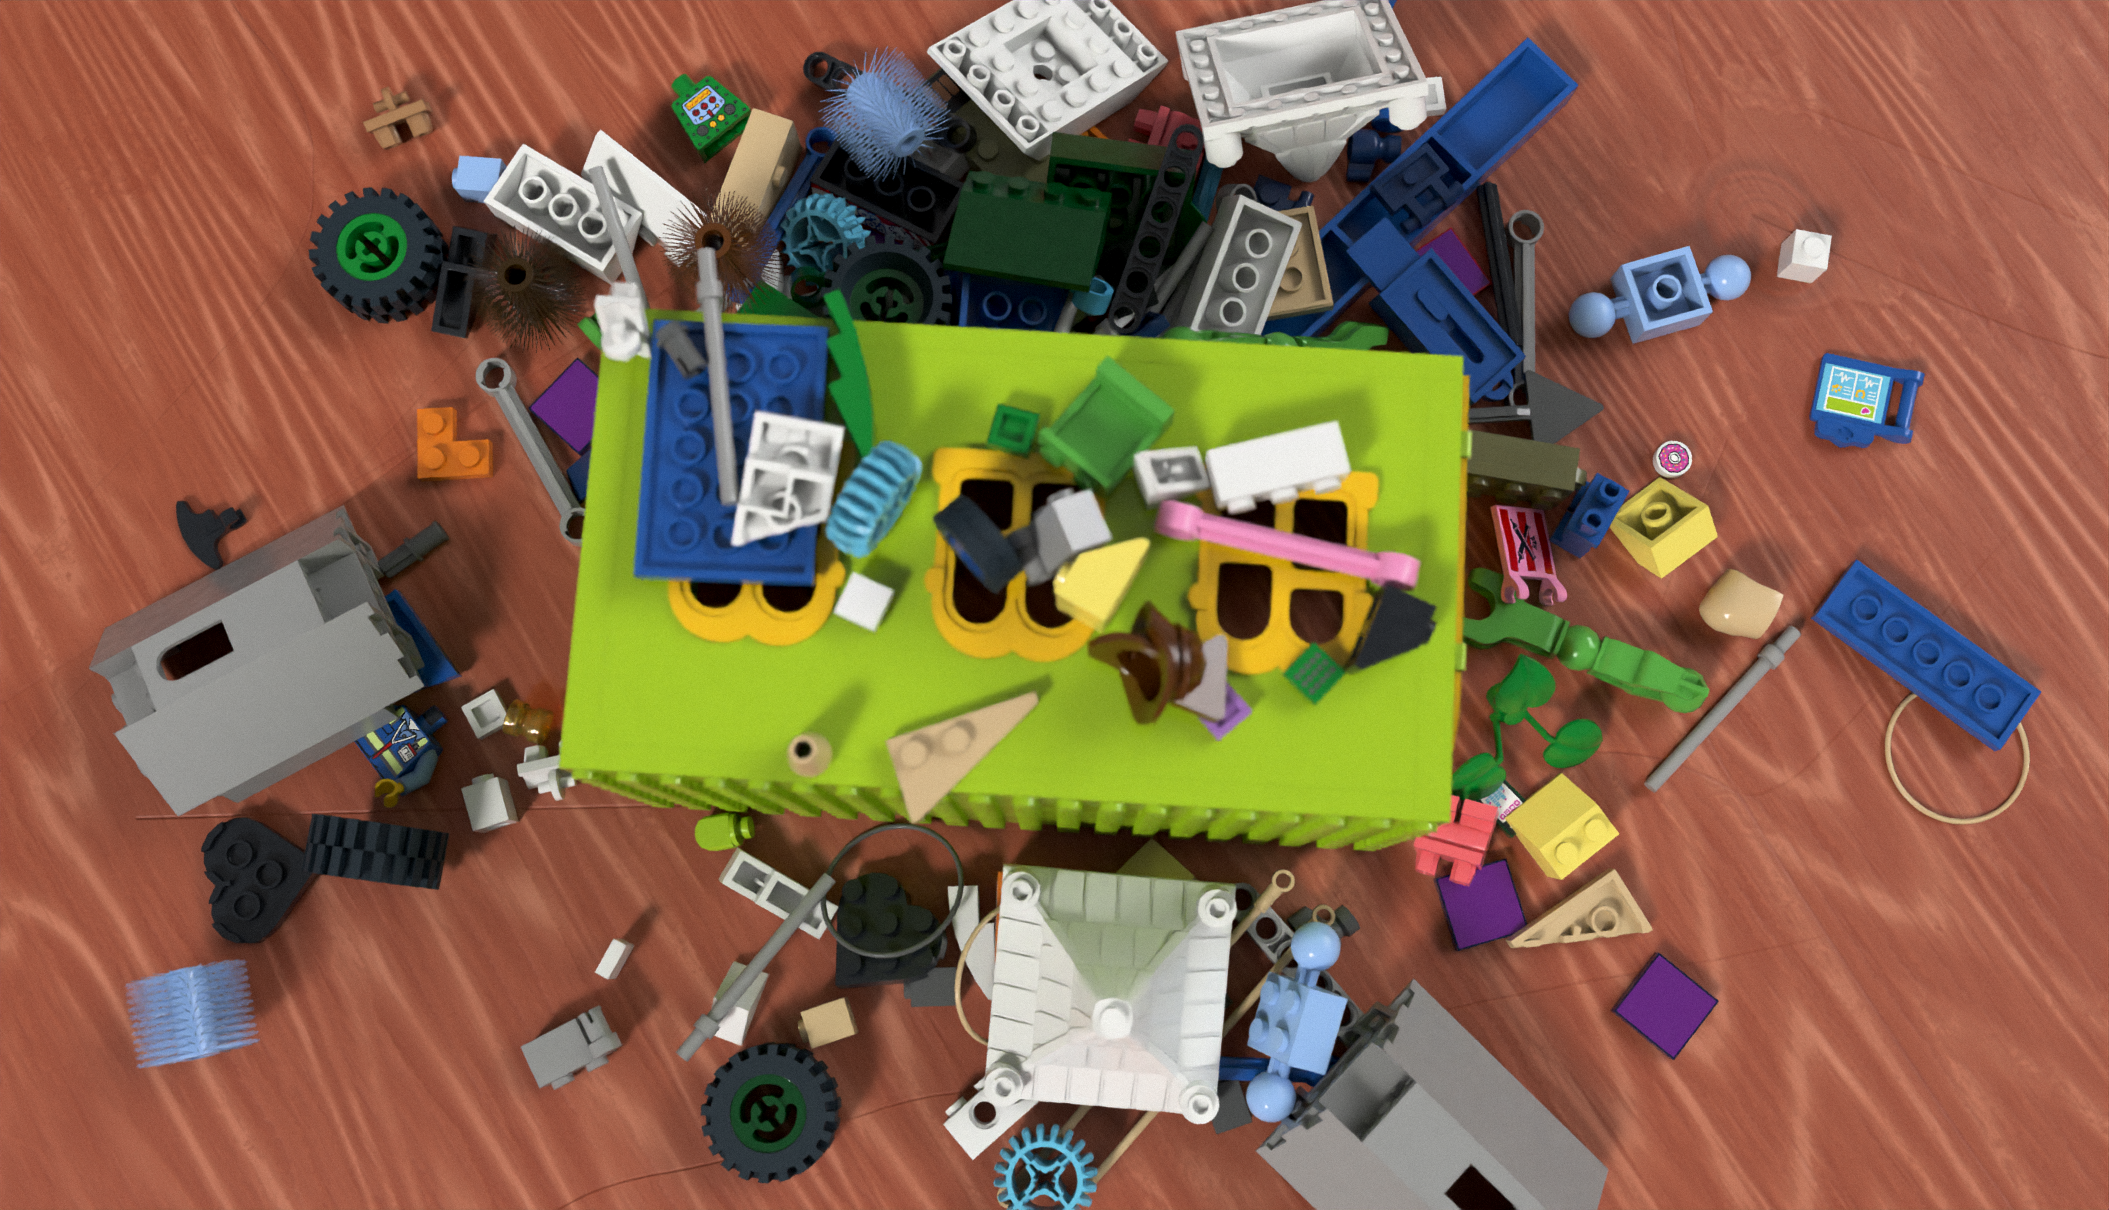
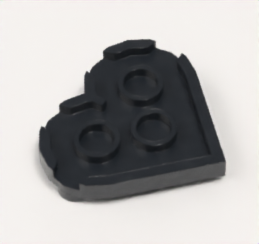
(253, 877)
(879, 917)

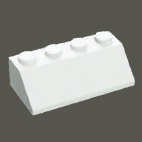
(644, 191)
(563, 206)
(1239, 268)

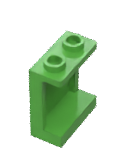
(1106, 429)

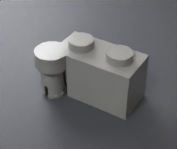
(1059, 534)
(570, 1048)

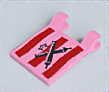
(1525, 554)

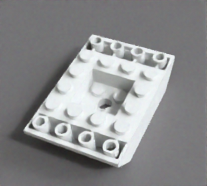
(1082, 48)

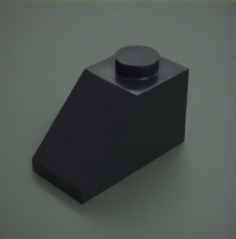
(1391, 628)

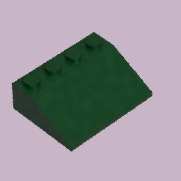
(1129, 174)
(1029, 231)

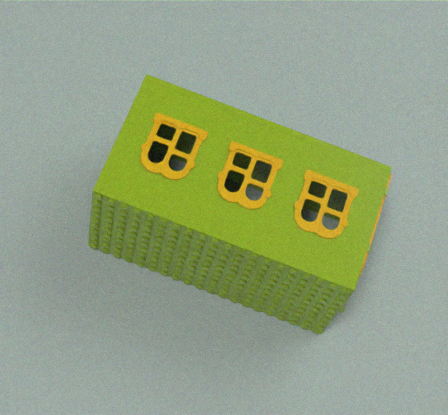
(706, 700)

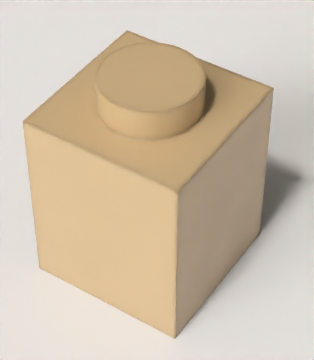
(827, 1023)

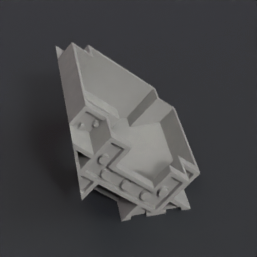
(305, 678)
(1414, 1113)

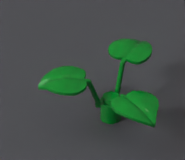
(1523, 687)

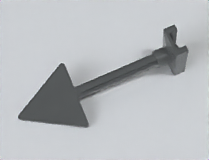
(1550, 409)

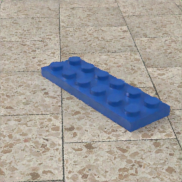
(1926, 655)

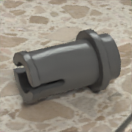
(681, 349)

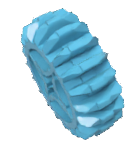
(821, 220)
(873, 498)
(1034, 1162)

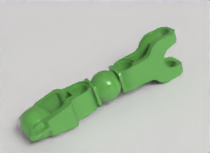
(1347, 335)
(1580, 648)

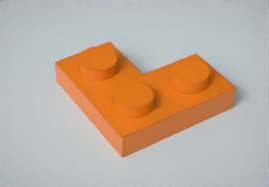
(442, 455)

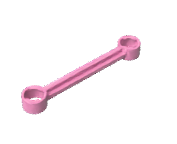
(1190, 523)

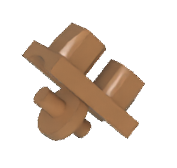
(385, 125)

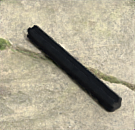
(1499, 261)

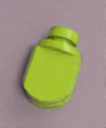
(723, 831)

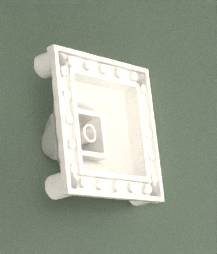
(1301, 81)
(1109, 990)

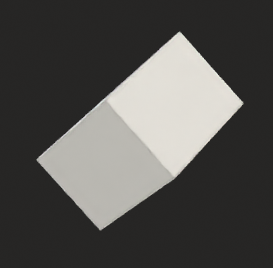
(1169, 475)
(738, 1019)

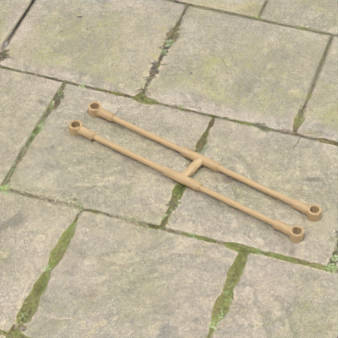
(1261, 905)

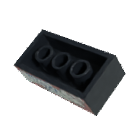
(911, 205)

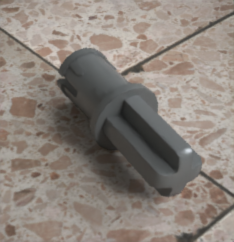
(413, 550)

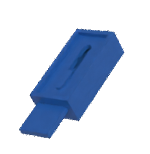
(1435, 310)

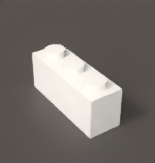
(1277, 467)

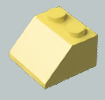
(1663, 527)
(1099, 581)
(1561, 827)

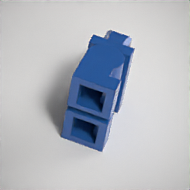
(1592, 515)

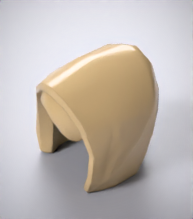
(1740, 605)

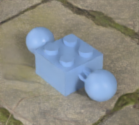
(1660, 295)
(1295, 1022)

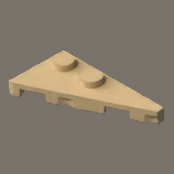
(940, 755)
(1593, 911)

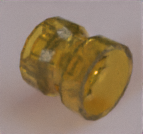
(527, 722)

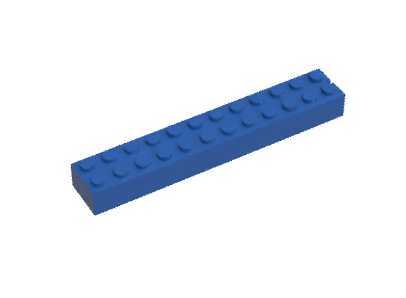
(1471, 141)

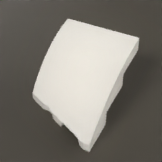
(787, 475)

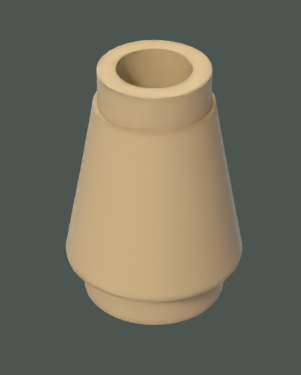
(818, 759)

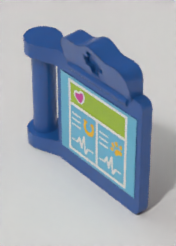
(1854, 401)

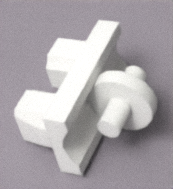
(623, 322)
(544, 772)

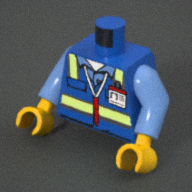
(404, 751)

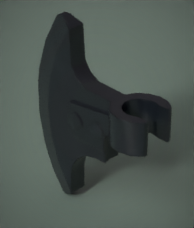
(205, 530)

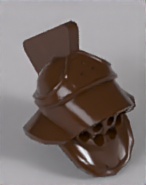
(1166, 666)

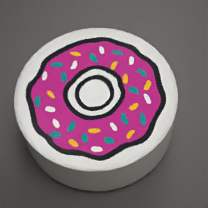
(1672, 459)

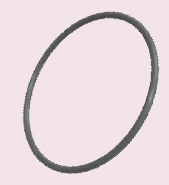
(934, 935)

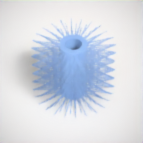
(885, 114)
(191, 1013)

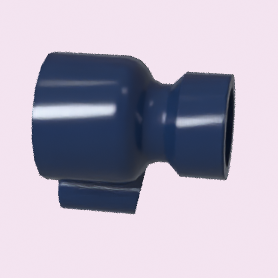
(1366, 148)

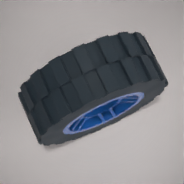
(978, 543)

